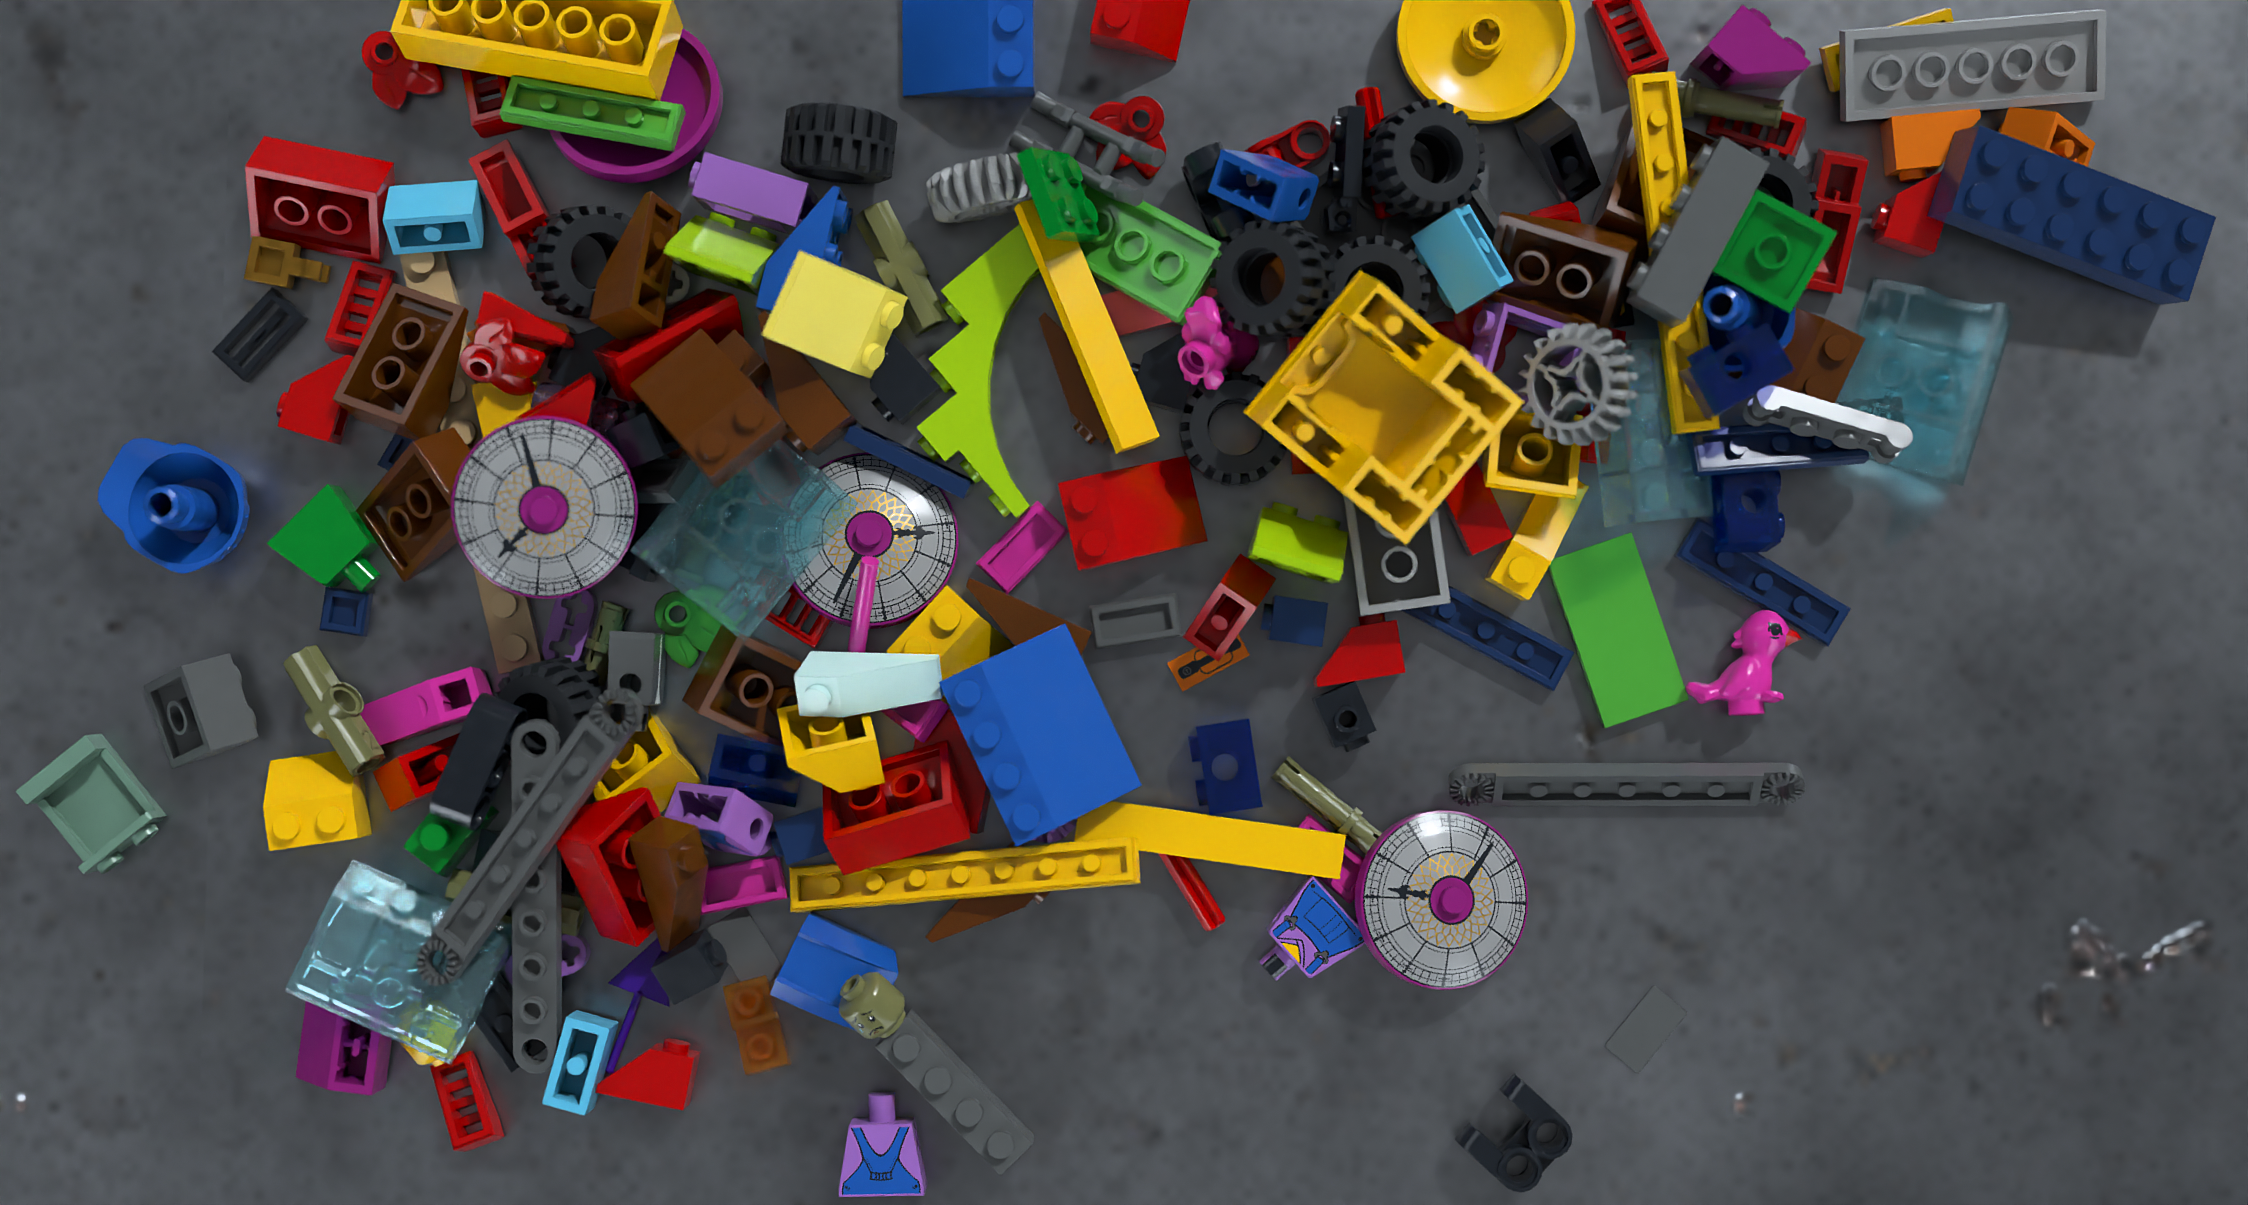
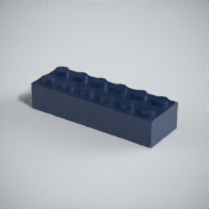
(2071, 215)

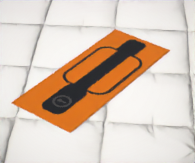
(1197, 665)

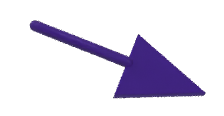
(641, 981)

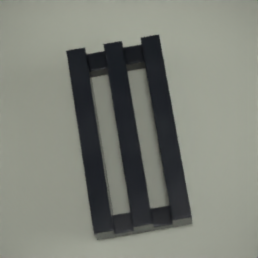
(271, 347)

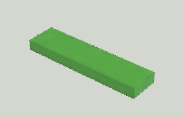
(592, 113)

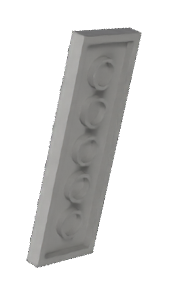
(1972, 64)

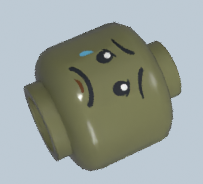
(872, 1005)

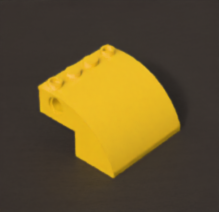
(1383, 406)

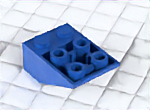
(816, 236)

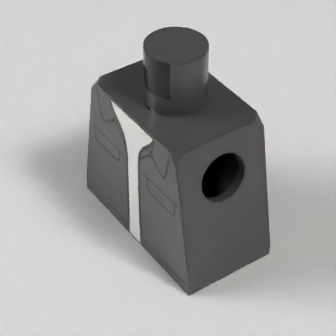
(641, 656)

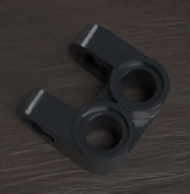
(1217, 214)
(1524, 1140)

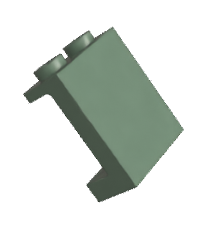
(94, 803)

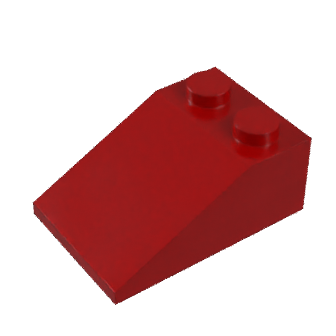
(1132, 512)

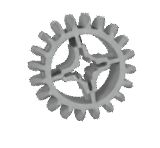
(977, 189)
(1554, 391)

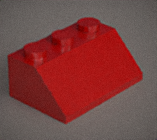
(1140, 26)
(319, 198)
(628, 359)
(906, 815)
(603, 865)

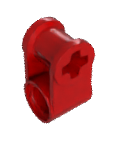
(1286, 148)

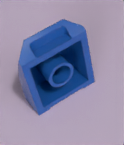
(823, 960)

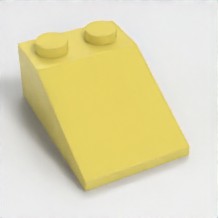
(835, 315)

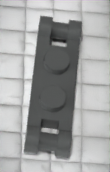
(1831, 421)

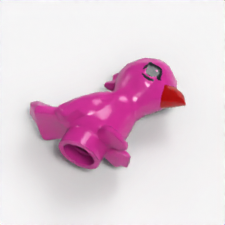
(1213, 346)
(1749, 678)

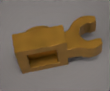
(279, 263)

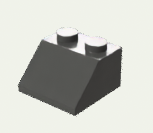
(201, 710)

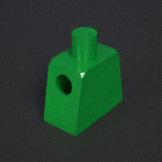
(329, 541)
(444, 844)

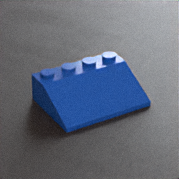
(968, 48)
(1040, 734)

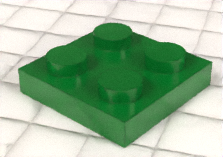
(1058, 195)
(1774, 251)

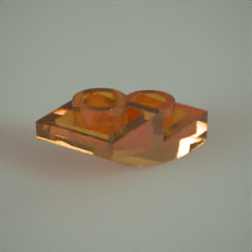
(757, 1025)

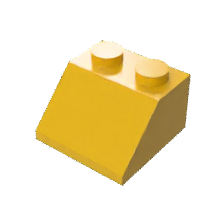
(1530, 462)
(954, 633)
(832, 749)
(648, 761)
(313, 802)

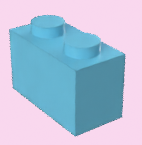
(435, 217)
(1461, 259)
(580, 1062)

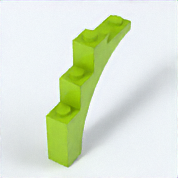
(964, 425)

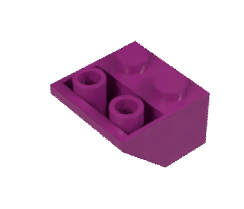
(1750, 55)
(341, 1053)

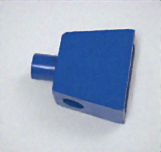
(1281, 190)

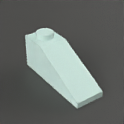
(865, 682)

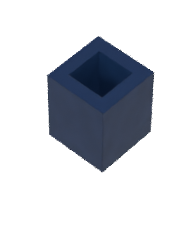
(1295, 620)
(799, 836)

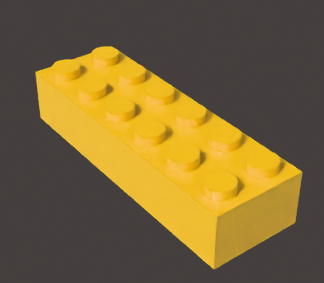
(571, 42)

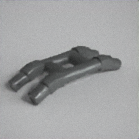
(1115, 142)

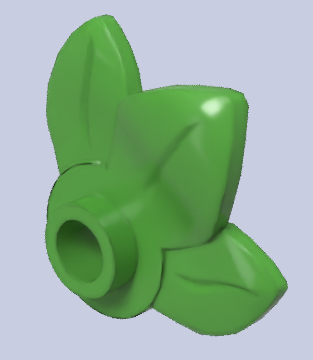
(686, 636)

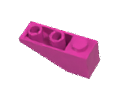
(425, 706)

